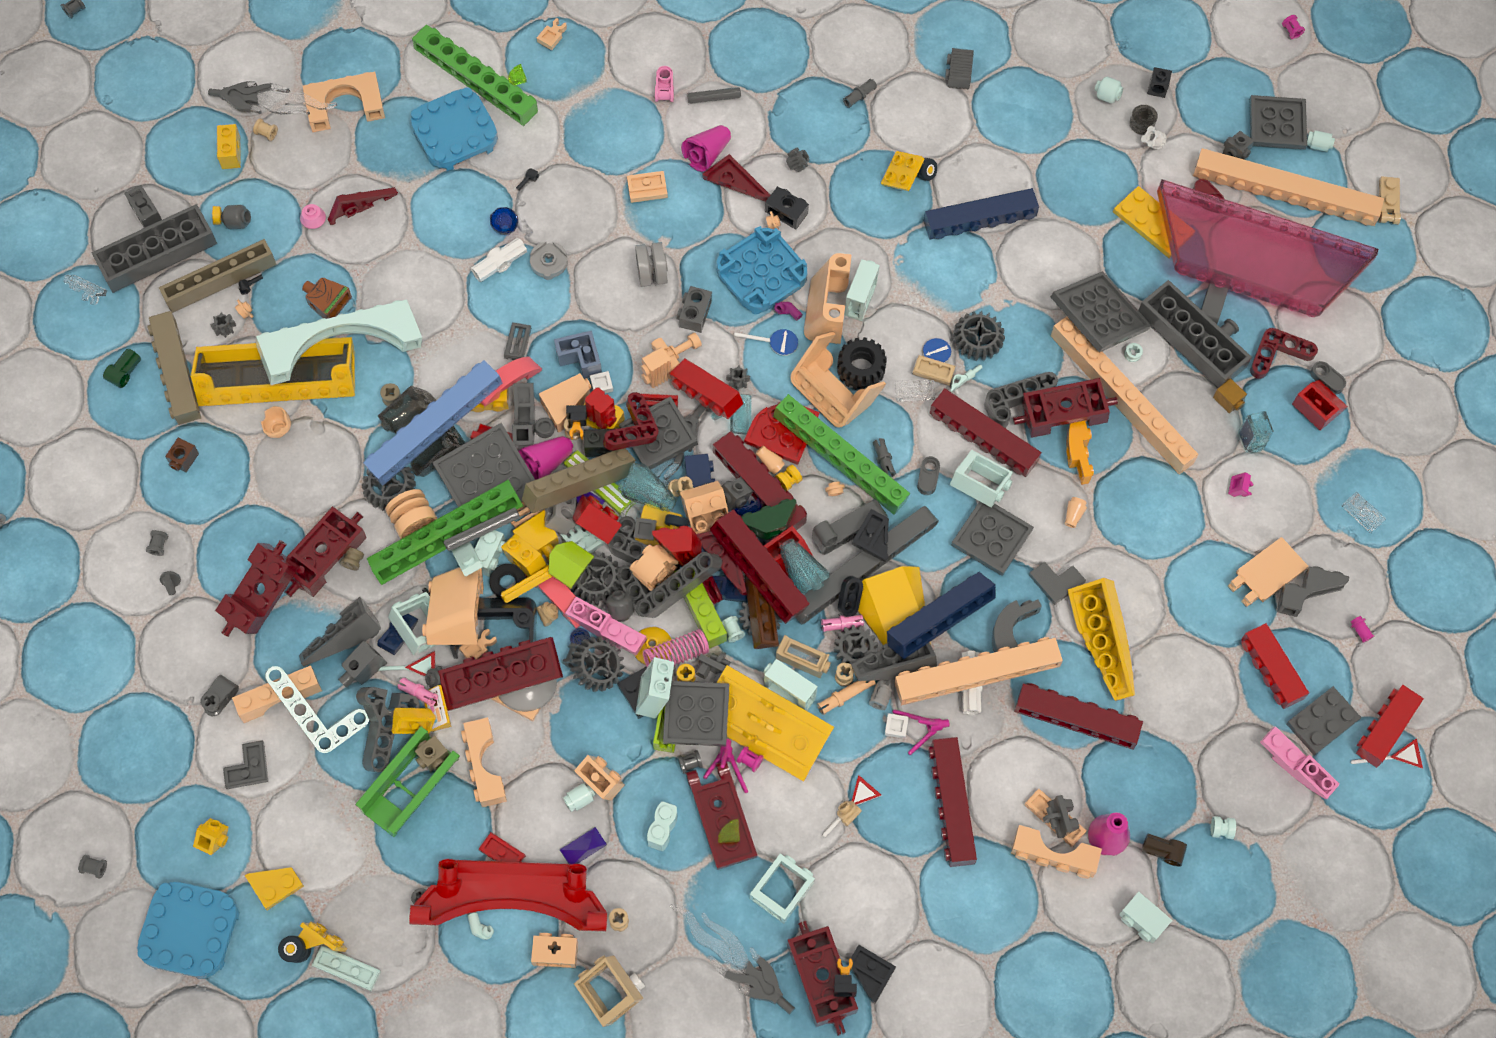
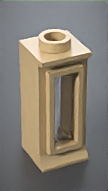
(803, 657)

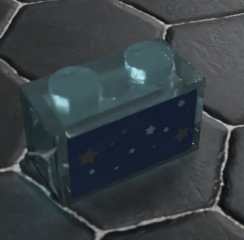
(1256, 432)

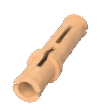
(843, 695)

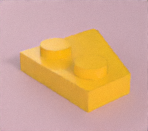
(274, 885)

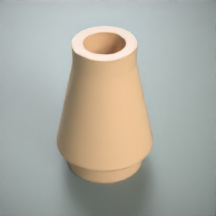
(770, 459)
(1075, 510)

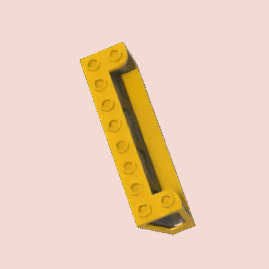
(238, 376)

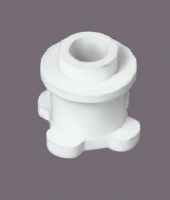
(1154, 138)

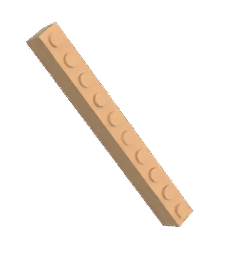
(1288, 187)
(1130, 399)

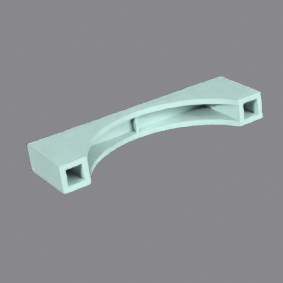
(284, 347)

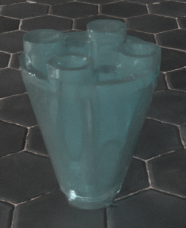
(646, 488)
(802, 567)

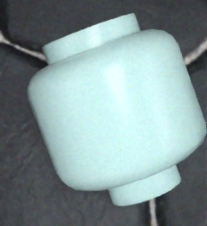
(1109, 90)

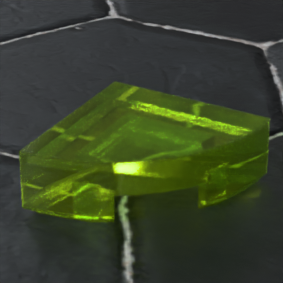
(517, 75)
(730, 832)

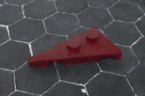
(733, 176)
(357, 202)
(729, 566)

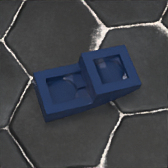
(728, 590)
(391, 639)

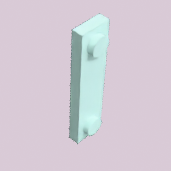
(467, 558)

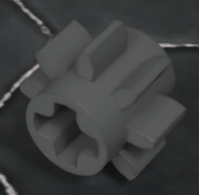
(797, 159)
(223, 324)
(738, 378)

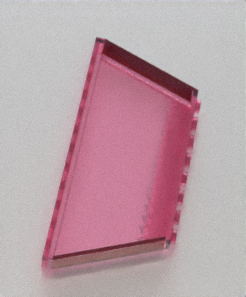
(1258, 251)

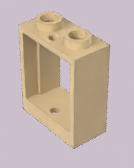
(593, 1000)

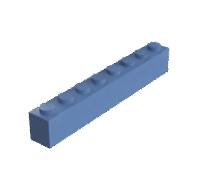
(433, 422)

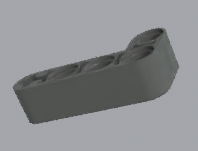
(1005, 402)
(834, 535)
(629, 543)

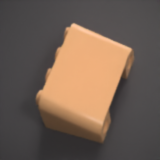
(830, 278)

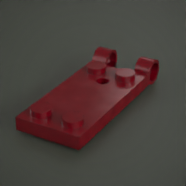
(716, 818)

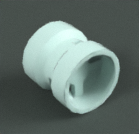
(1223, 827)

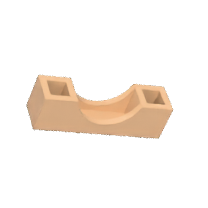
(258, 700)
(489, 787)
(1030, 846)

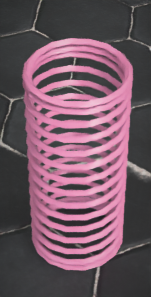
(702, 650)

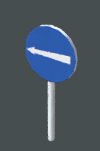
(782, 341)
(938, 350)

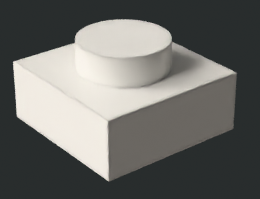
(602, 381)
(896, 726)

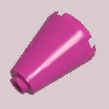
(705, 147)
(546, 455)
(1109, 833)

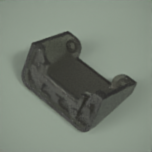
(400, 414)

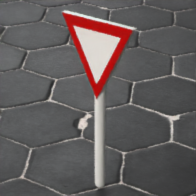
(1409, 754)
(862, 793)

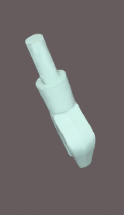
(964, 378)

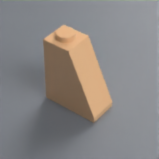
(569, 392)

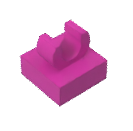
(1240, 484)

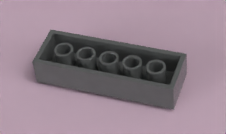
(154, 248)
(1194, 334)

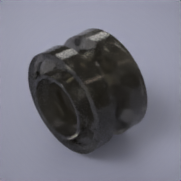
(1143, 112)

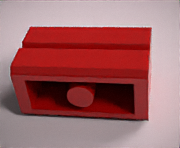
(600, 408)

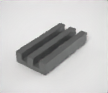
(515, 355)

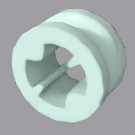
(1128, 354)

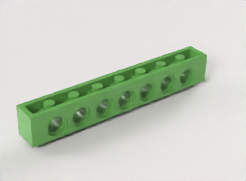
(437, 47)
(841, 454)
(430, 539)

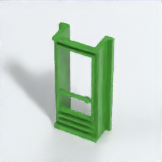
(382, 810)

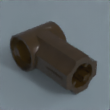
(1170, 850)

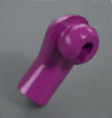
(788, 309)

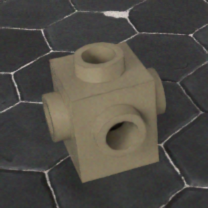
(431, 754)

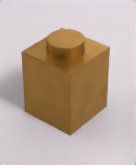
(1230, 396)

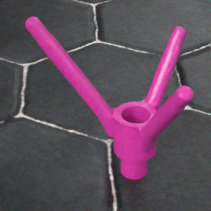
(933, 726)
(726, 755)

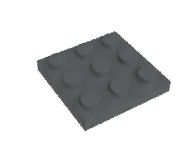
(1278, 122)
(673, 435)
(992, 537)
(696, 714)

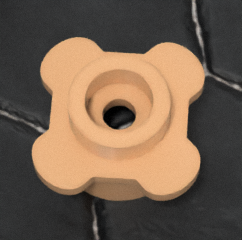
(773, 221)
(244, 309)

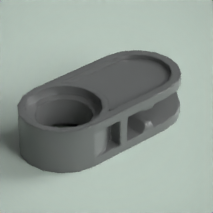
(1331, 379)
(928, 479)

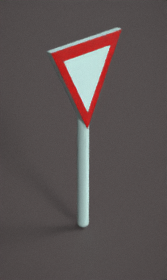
(420, 666)

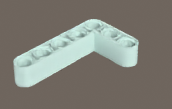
(309, 714)

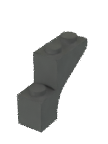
(1315, 583)

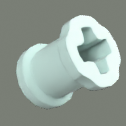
(733, 629)

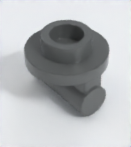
(170, 581)
(432, 677)

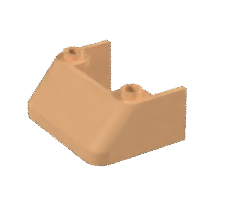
(824, 390)

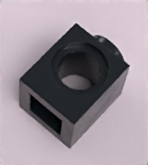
(1159, 82)

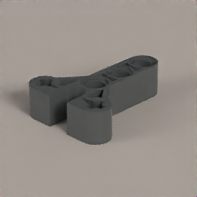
(376, 711)

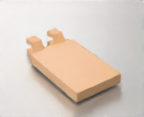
(1269, 572)

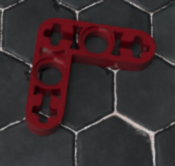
(1273, 345)
(638, 430)

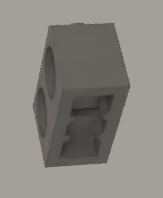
(142, 206)
(697, 309)

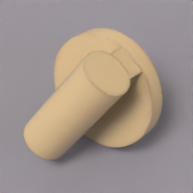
(548, 613)
(848, 812)

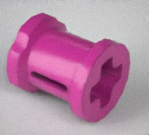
(1292, 21)
(750, 759)

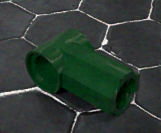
(120, 371)

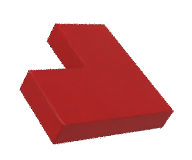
(500, 850)

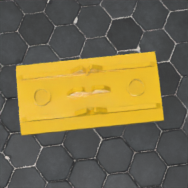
(773, 725)

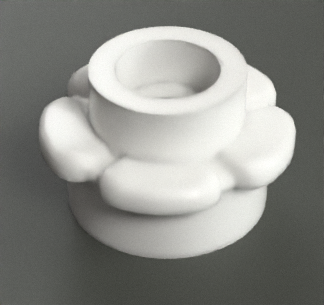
(637, 982)

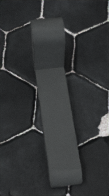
(669, 586)

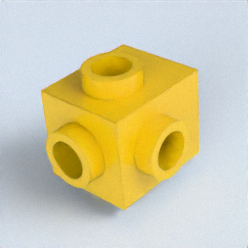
(211, 836)

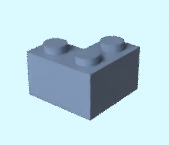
(579, 349)

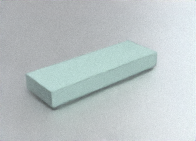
(346, 968)

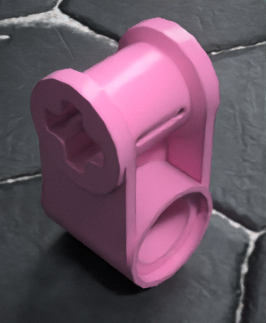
(664, 87)

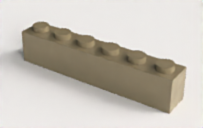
(217, 276)
(174, 368)
(577, 480)

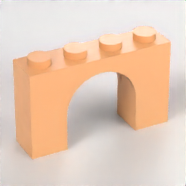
(362, 86)

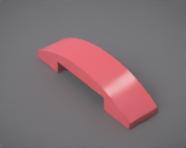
(511, 374)
(559, 595)

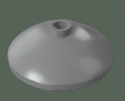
(530, 698)

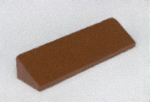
(761, 618)

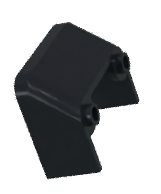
(520, 609)

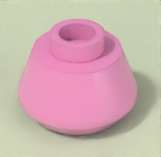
(312, 216)

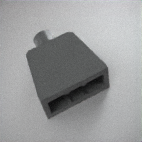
(361, 665)

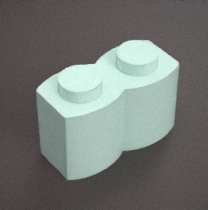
(659, 831)

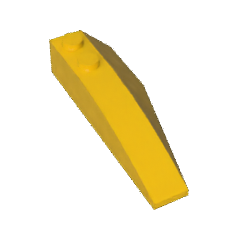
(1103, 629)

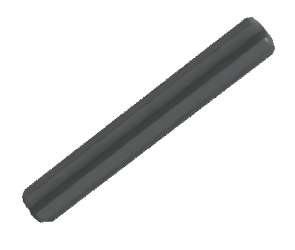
(481, 529)

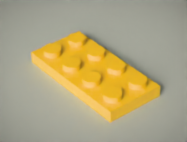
(1145, 217)

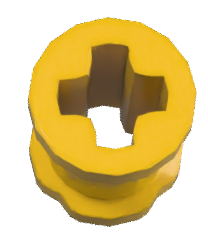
(690, 670)

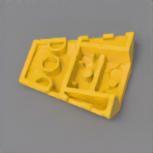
(891, 599)

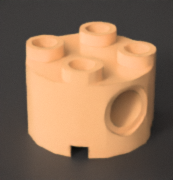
(653, 566)

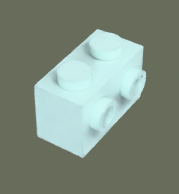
(489, 549)
(1145, 918)

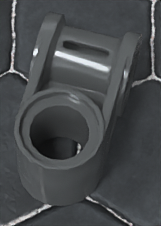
(219, 694)

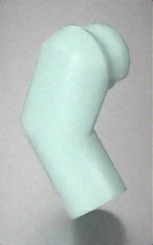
(477, 929)

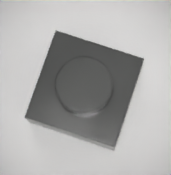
(644, 529)

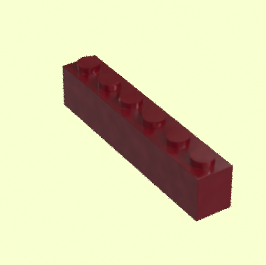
(985, 433)
(743, 464)
(759, 566)
(1079, 716)
(953, 802)

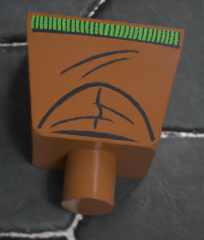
(326, 297)

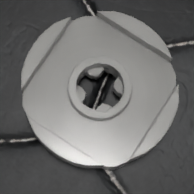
(551, 269)

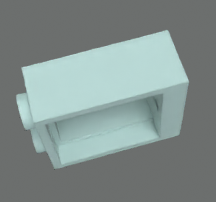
(861, 290)
(989, 470)
(400, 609)
(789, 684)
(653, 689)
(771, 906)

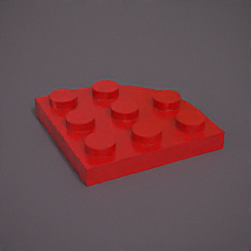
(775, 436)

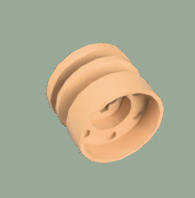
(410, 512)

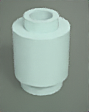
(1320, 141)
(579, 797)

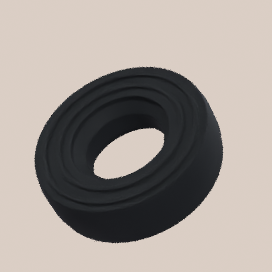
(499, 572)

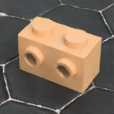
(599, 777)

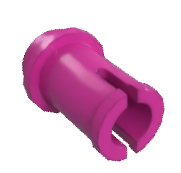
(1362, 629)

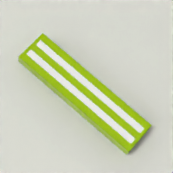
(608, 493)

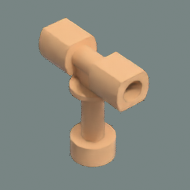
(693, 341)

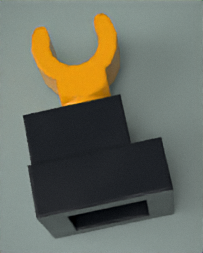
(578, 418)
(843, 983)

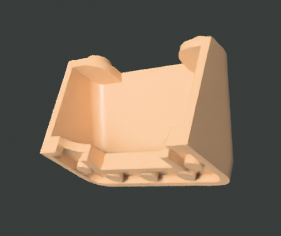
(453, 608)

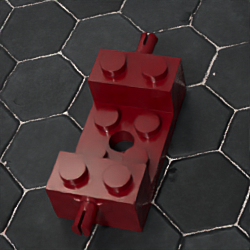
(1044, 406)
(338, 535)
(248, 608)
(811, 953)

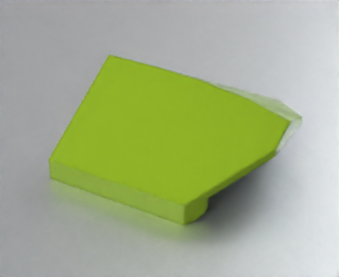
(568, 562)

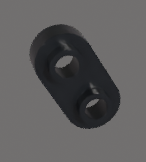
(850, 595)

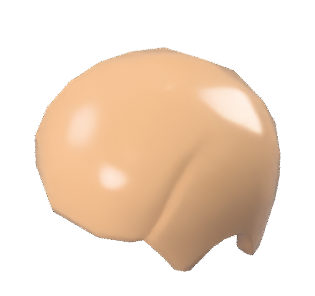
(276, 422)

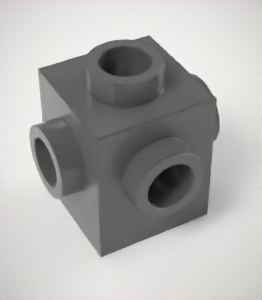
(1238, 146)
(736, 493)

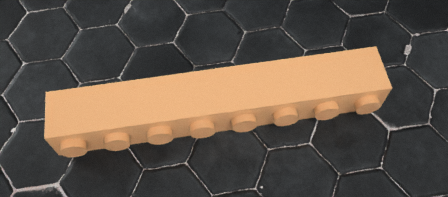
(978, 671)

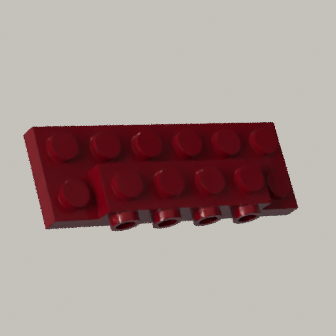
(500, 673)

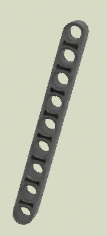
(865, 564)

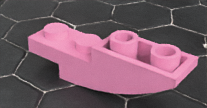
(603, 625)
(1297, 764)

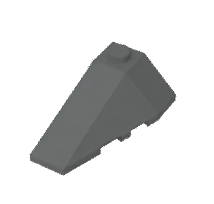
(351, 629)
(888, 664)

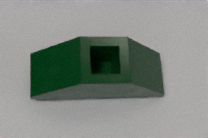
(771, 520)

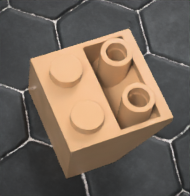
(704, 506)

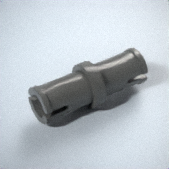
(859, 93)
(884, 457)

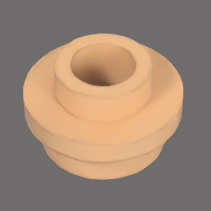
(835, 489)

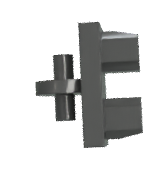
(712, 664)
(1059, 817)

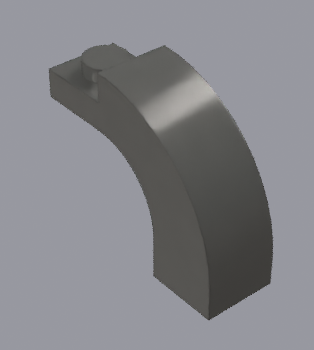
(524, 414)
(1012, 614)

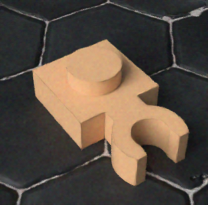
(551, 35)
(476, 650)

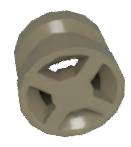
(388, 398)
(352, 559)

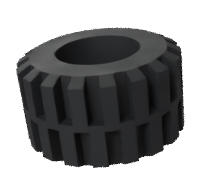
(861, 350)

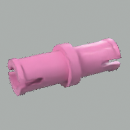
(841, 622)
(418, 691)

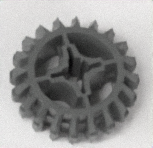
(989, 332)
(394, 488)
(607, 567)
(585, 675)

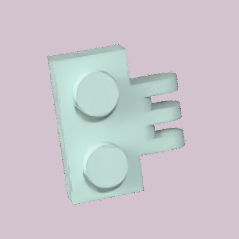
(584, 539)

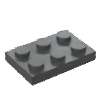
(1323, 720)

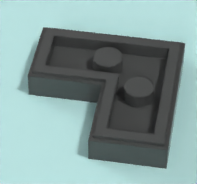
(1056, 586)
(252, 771)

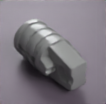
(882, 694)

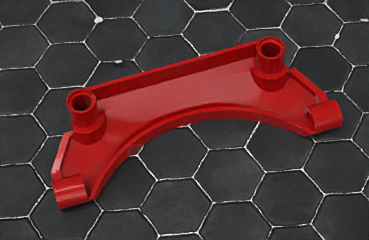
(490, 885)

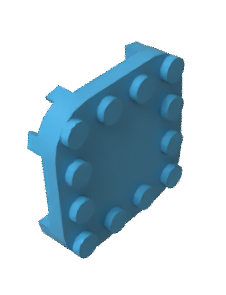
(454, 128)
(761, 270)
(187, 930)

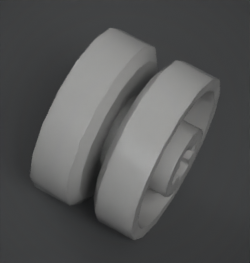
(655, 263)

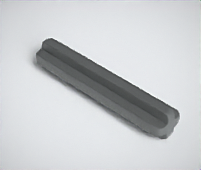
(714, 95)

